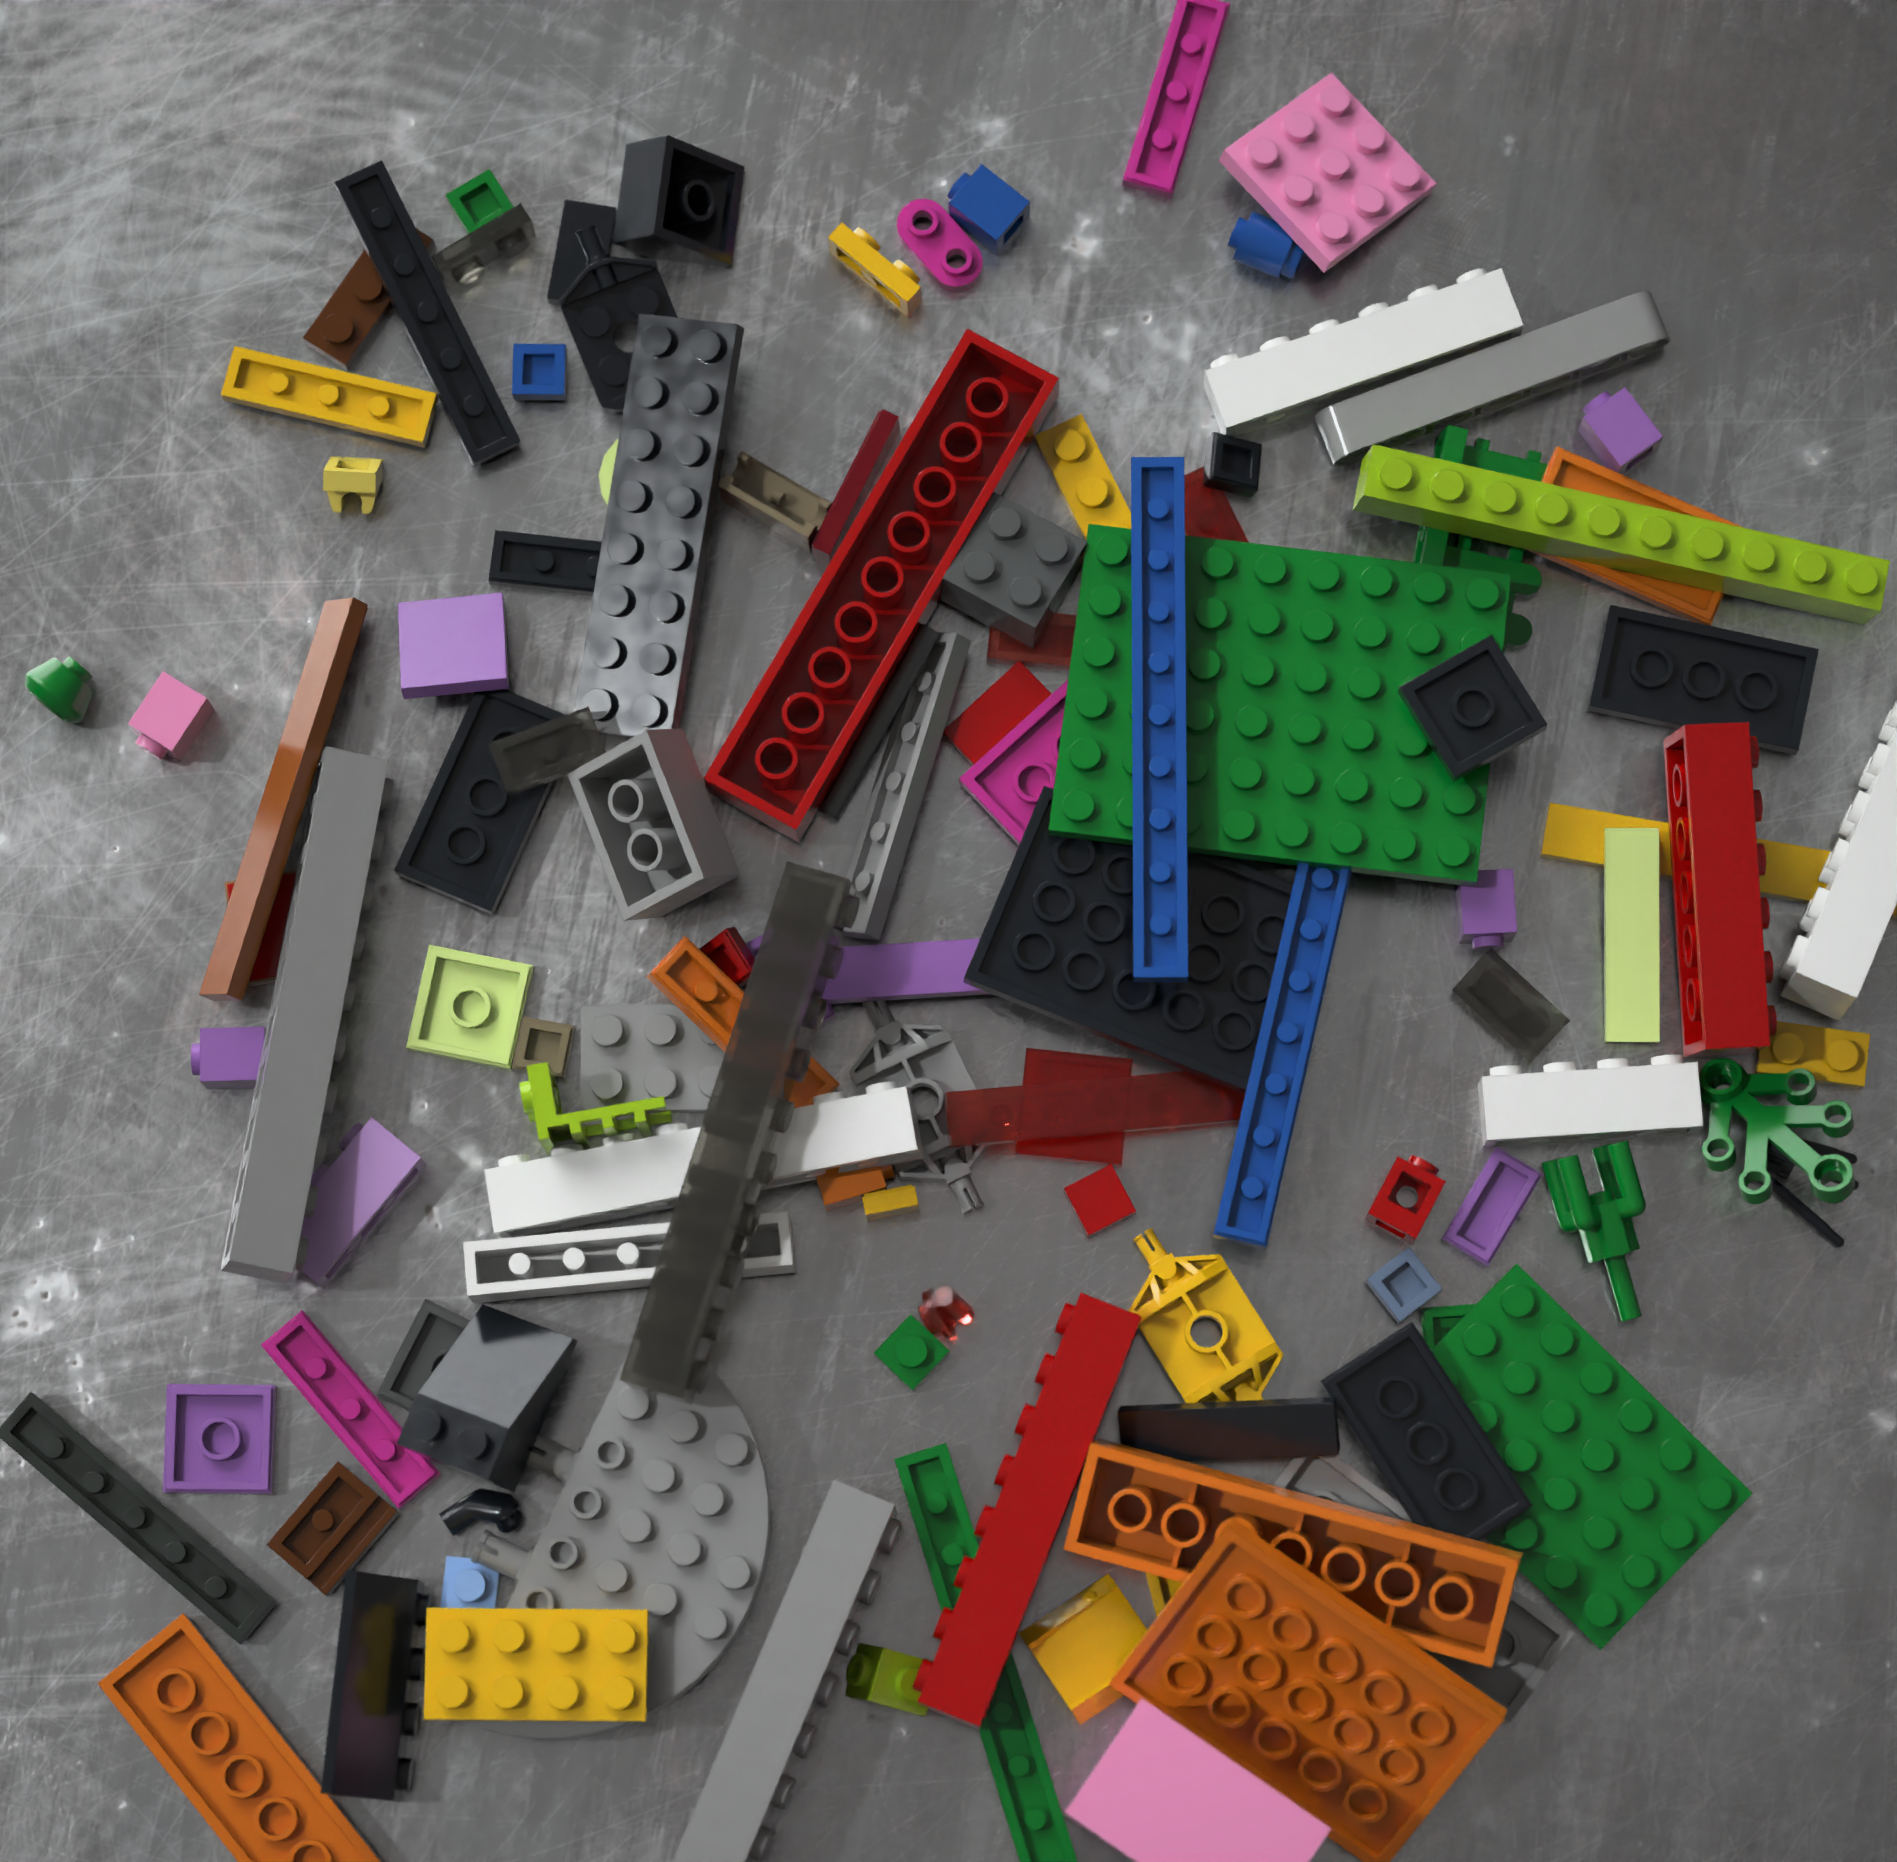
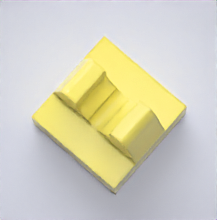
(352, 475)

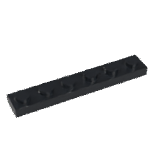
(427, 313)

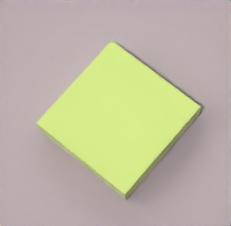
(470, 1007)

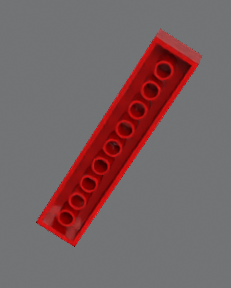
(881, 585)

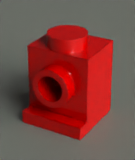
(1406, 1221)

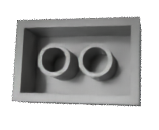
(653, 824)

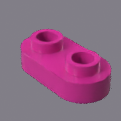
(938, 243)

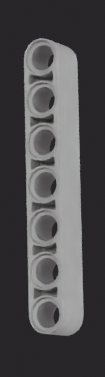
(1493, 378)

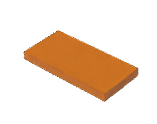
(1581, 474)

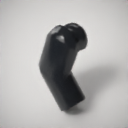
(485, 1506)

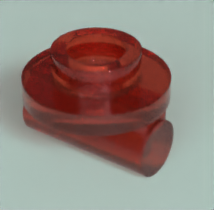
(944, 1310)

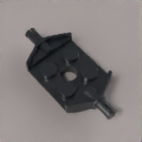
(600, 301)

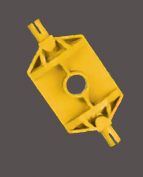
(1197, 1288)

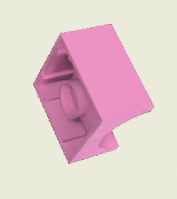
(1181, 1800)

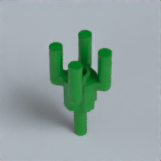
(1604, 1216)

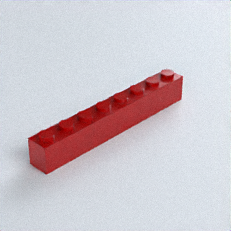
(1029, 1510)

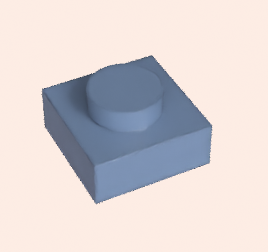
(1403, 1285)

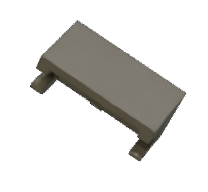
(774, 501)

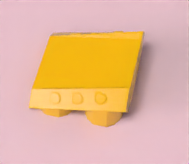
(1085, 1645)

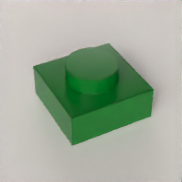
(478, 201)
(911, 1352)

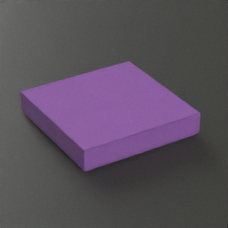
(453, 645)
(220, 1439)

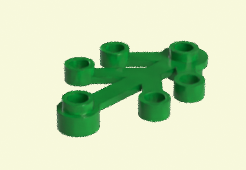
(1772, 1125)

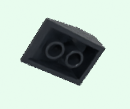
(489, 1397)

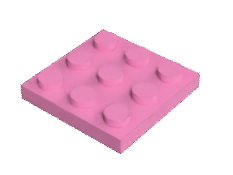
(1327, 172)

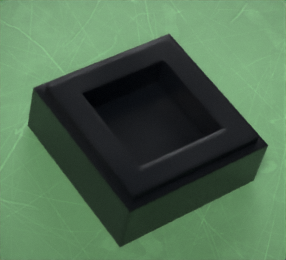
(1232, 464)

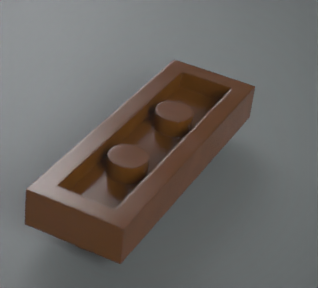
(353, 312)

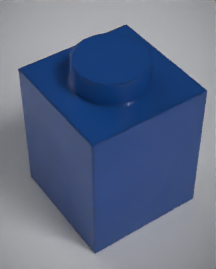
(987, 208)

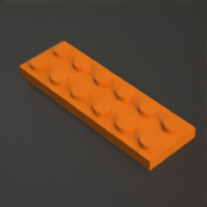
(228, 1753)

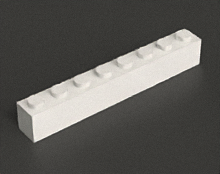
(648, 1173)

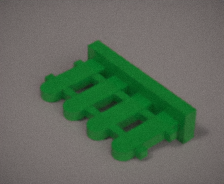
(1432, 543)

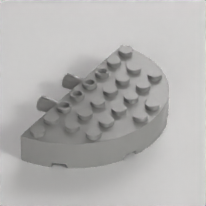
(654, 1517)

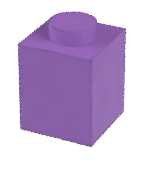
(1619, 431)
(1487, 910)
(228, 1057)

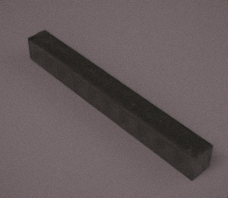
(739, 1134)

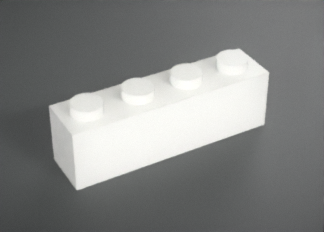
(1590, 1103)

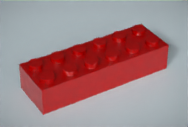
(1718, 890)

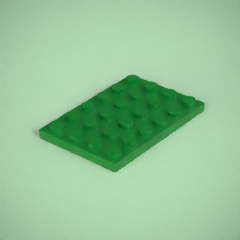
(1608, 1469)

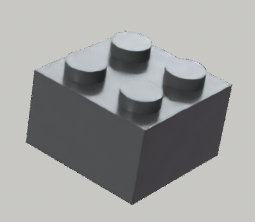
(1013, 570)

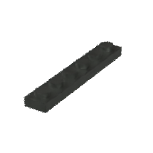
(136, 1518)

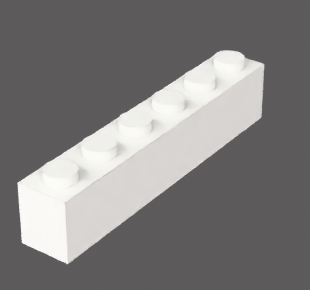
(1361, 353)
(601, 1259)

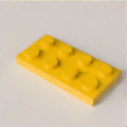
(536, 1664)

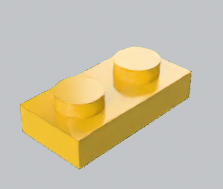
(861, 255)
(1828, 1053)

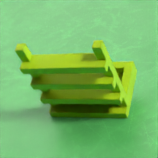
(543, 1105)

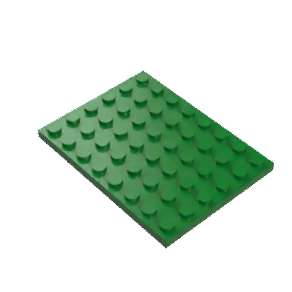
(1287, 707)

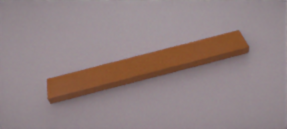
(283, 800)

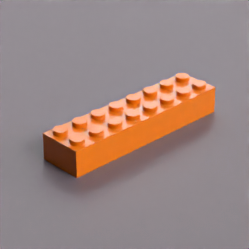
(1417, 1580)

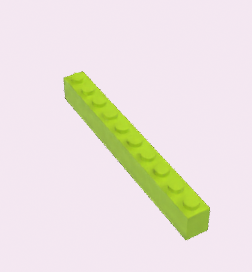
(1620, 535)

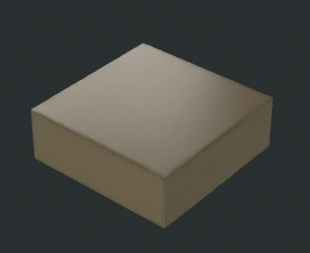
(544, 1042)

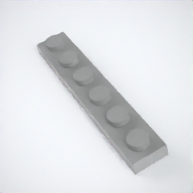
(902, 784)

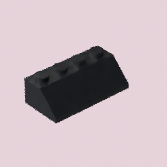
(374, 1687)

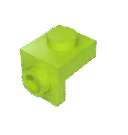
(884, 1678)

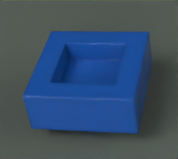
(539, 371)

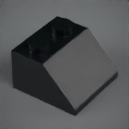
(678, 202)

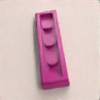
(1176, 96)
(349, 1409)

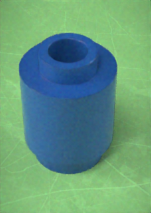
(1265, 246)

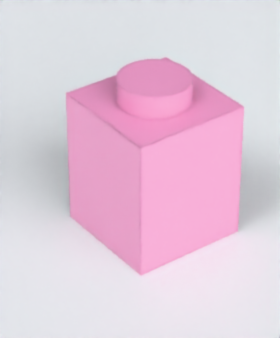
(170, 718)

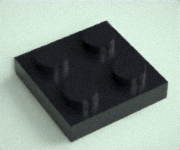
(1472, 708)

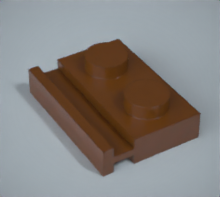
(332, 1528)

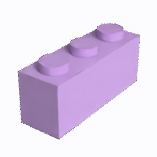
(355, 1196)

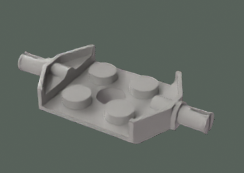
(915, 1058)

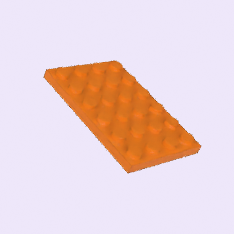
(1309, 1693)

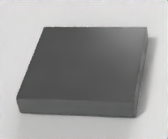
(421, 1352)

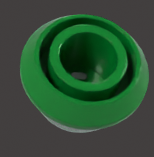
(61, 688)

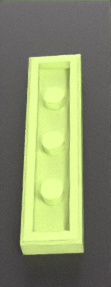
(1631, 935)

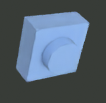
(469, 1584)

